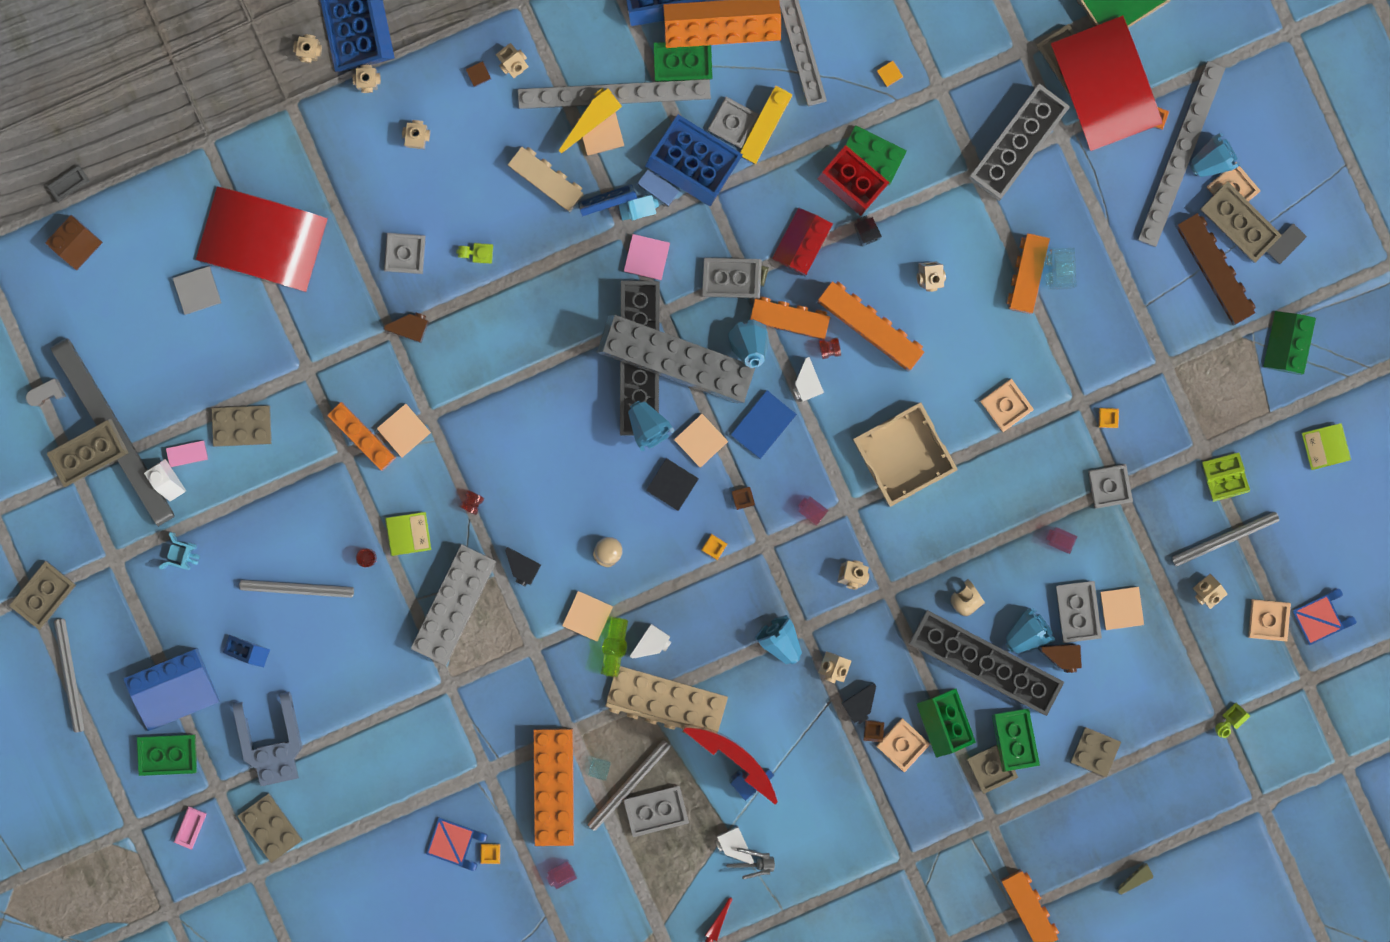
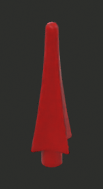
(714, 931)

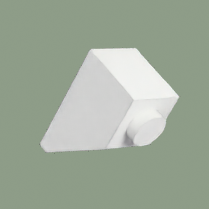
(807, 382)
(165, 480)
(651, 643)
(730, 841)

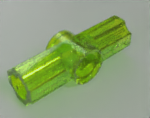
(614, 647)

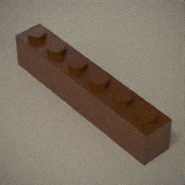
(1215, 269)

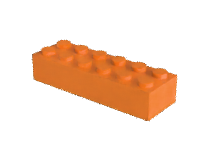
(721, 22)
(870, 326)
(554, 787)

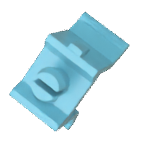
(638, 208)
(180, 554)

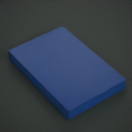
(607, 200)
(763, 424)

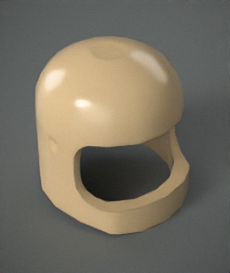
(607, 552)
(967, 600)

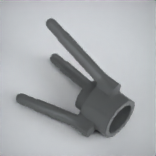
(765, 863)

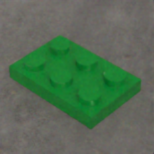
(682, 63)
(876, 152)
(1015, 740)
(167, 755)

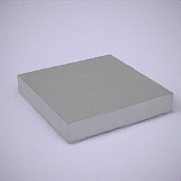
(733, 122)
(405, 253)
(197, 290)
(1110, 486)

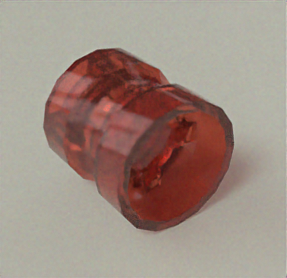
(825, 348)
(471, 502)
(364, 559)

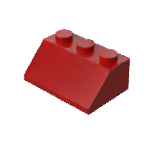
(853, 180)
(802, 241)

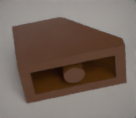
(409, 326)

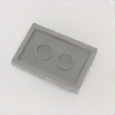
(732, 278)
(1078, 612)
(656, 811)

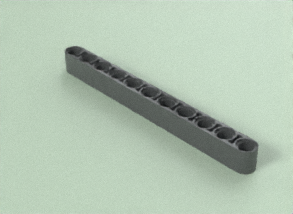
(101, 412)

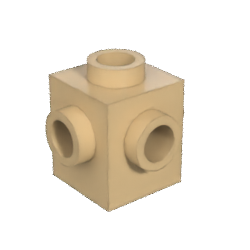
(310, 55)
(512, 60)
(371, 84)
(419, 141)
(931, 276)
(853, 574)
(1209, 591)
(834, 667)

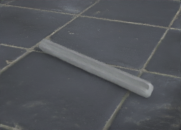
(1225, 539)
(293, 588)
(69, 675)
(629, 785)

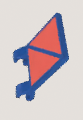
(1320, 619)
(452, 842)

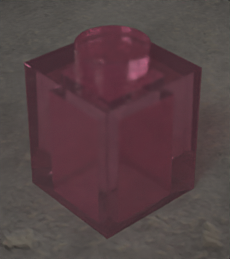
(812, 510)
(1061, 540)
(561, 875)

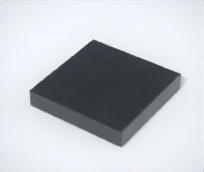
(672, 484)

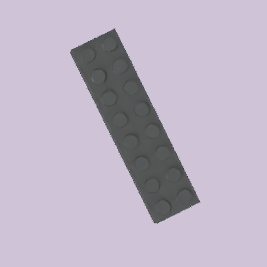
(641, 305)
(675, 359)
(986, 662)

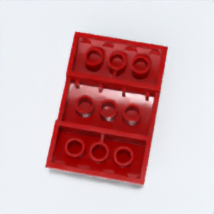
(1107, 83)
(261, 238)
(715, 741)

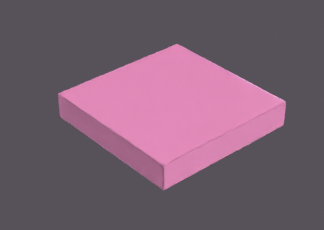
(647, 257)

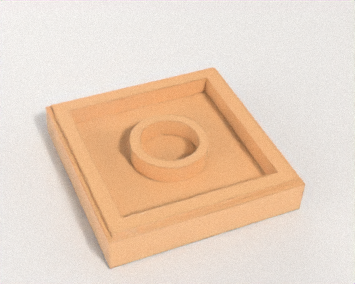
(604, 137)
(1238, 180)
(1006, 405)
(404, 430)
(701, 440)
(1122, 608)
(587, 616)
(1269, 620)
(903, 745)

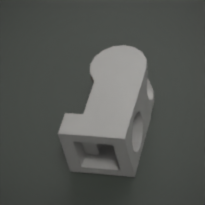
(38, 395)

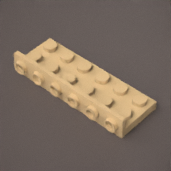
(664, 701)

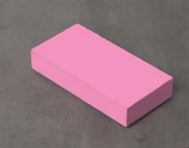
(187, 453)
(190, 827)

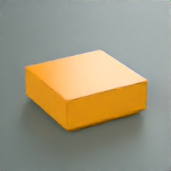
(889, 73)
(1108, 418)
(714, 547)
(490, 853)

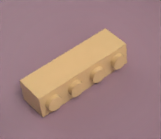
(545, 179)

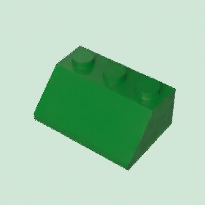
(1289, 342)
(946, 723)

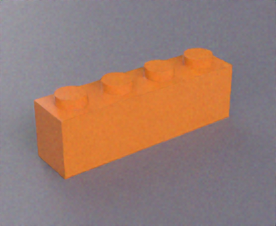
(1029, 273)
(790, 319)
(361, 436)
(1028, 907)

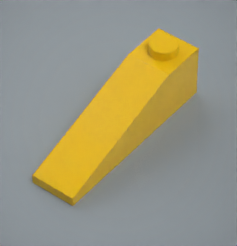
(598, 111)
(766, 124)

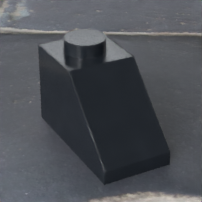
(867, 230)
(522, 567)
(860, 704)

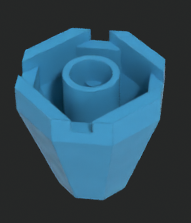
(1214, 158)
(750, 342)
(648, 425)
(1029, 633)
(780, 640)

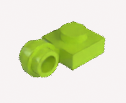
(481, 253)
(1234, 717)

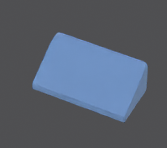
(658, 187)

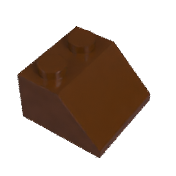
(74, 242)
(1064, 656)

